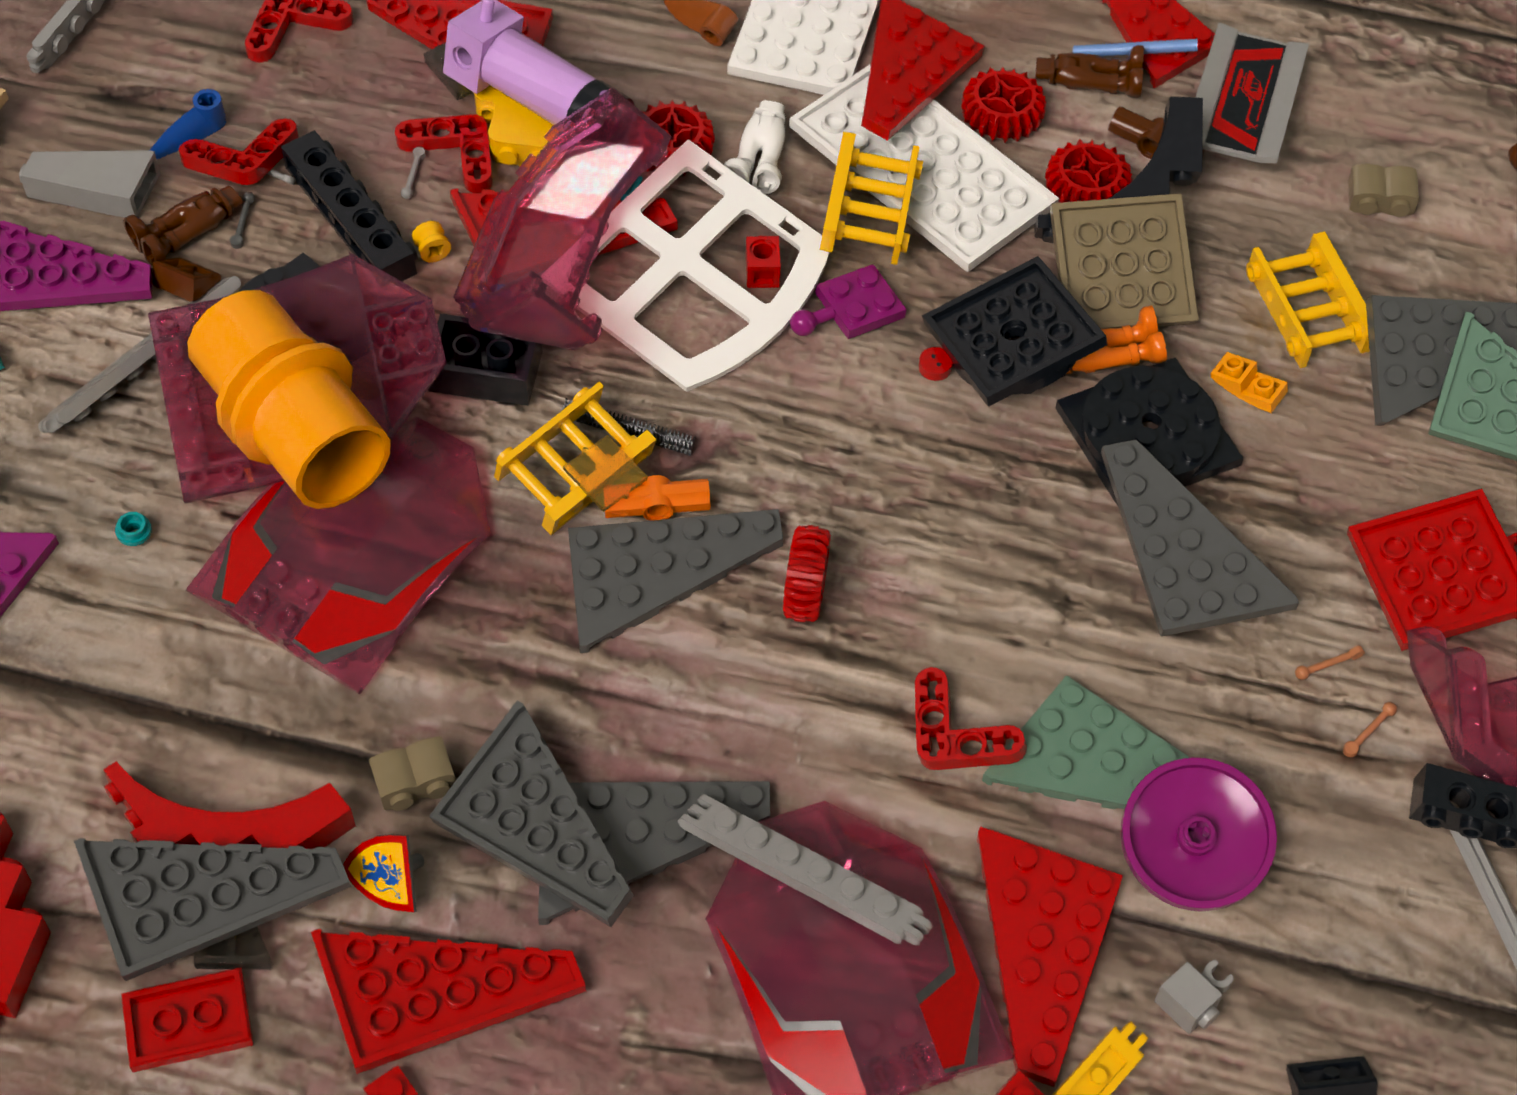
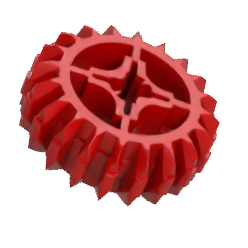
(1003, 104)
(682, 124)
(1086, 172)
(806, 573)

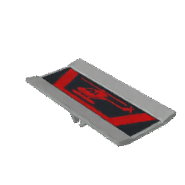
(1249, 93)

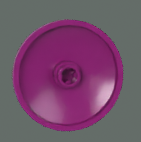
(1198, 834)

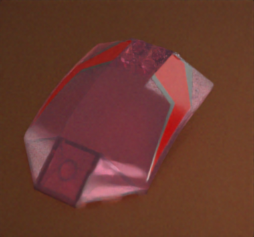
(352, 575)
(838, 1001)

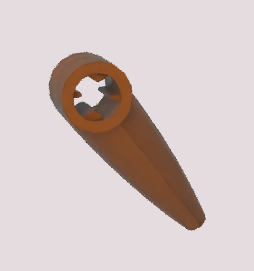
(705, 17)

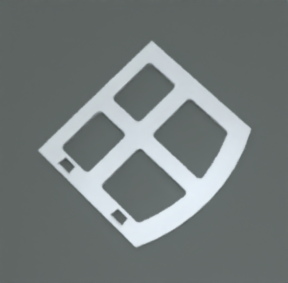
(684, 258)

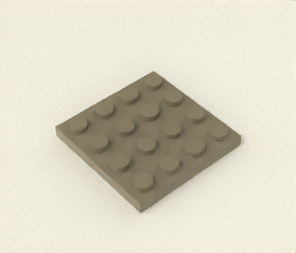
(1126, 258)

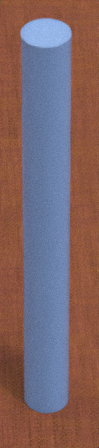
(1150, 47)

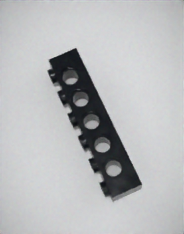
(348, 207)
(1474, 795)

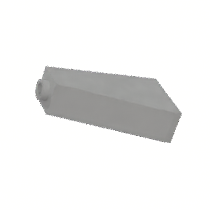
(92, 180)

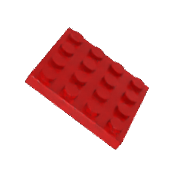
(1439, 566)

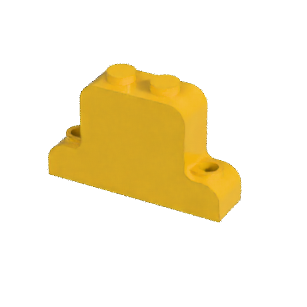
(512, 129)

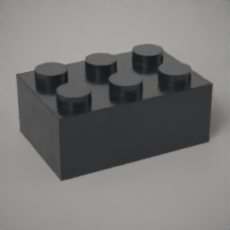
(485, 363)

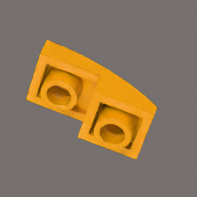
(1241, 379)

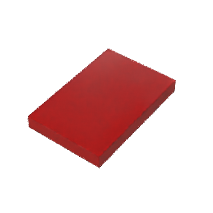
(186, 1019)

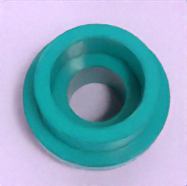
(129, 522)

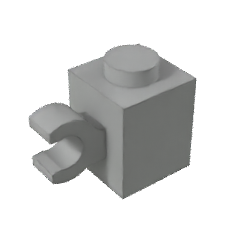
(1193, 996)

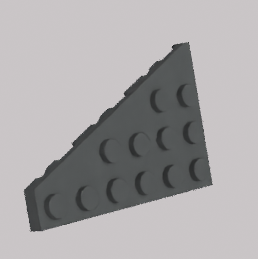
(1414, 344)
(1185, 555)
(639, 567)
(528, 817)
(642, 824)
(182, 897)

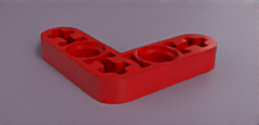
(330, 15)
(465, 140)
(243, 166)
(952, 741)

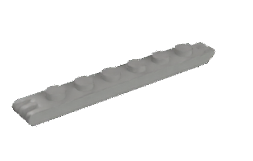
(60, 32)
(127, 367)
(806, 871)

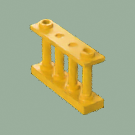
(841, 204)
(1331, 279)
(557, 509)

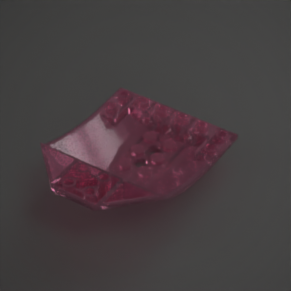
(349, 304)

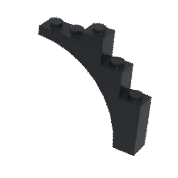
(1175, 159)

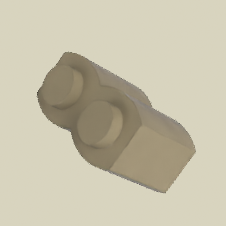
(1383, 189)
(412, 773)

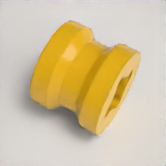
(431, 241)

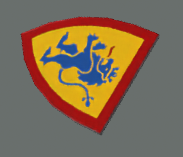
(384, 871)

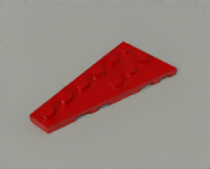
(1160, 22)

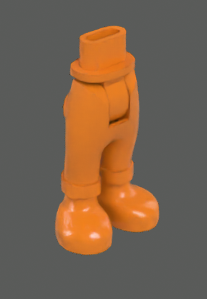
(1123, 346)

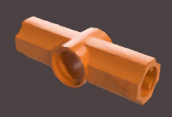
(661, 498)

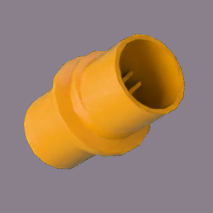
(288, 399)

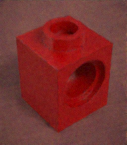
(763, 262)

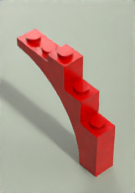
(303, 822)
(21, 930)

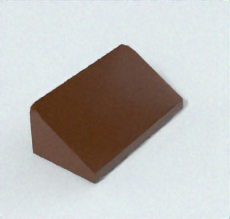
(183, 278)

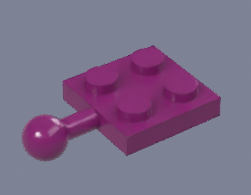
(855, 302)

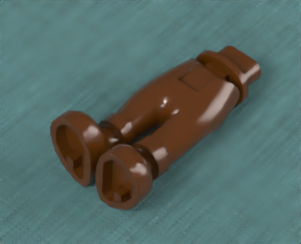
(1094, 72)
(181, 223)

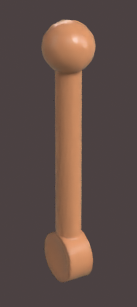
(1303, 672)
(1352, 747)

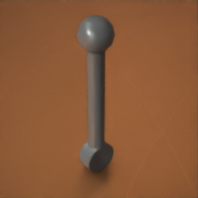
(236, 240)

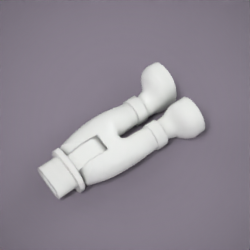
(766, 134)

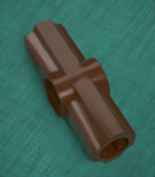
(1138, 130)

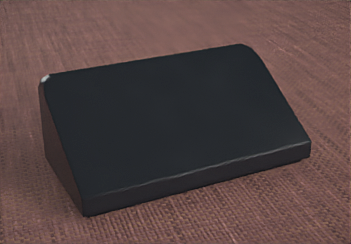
(1332, 1077)

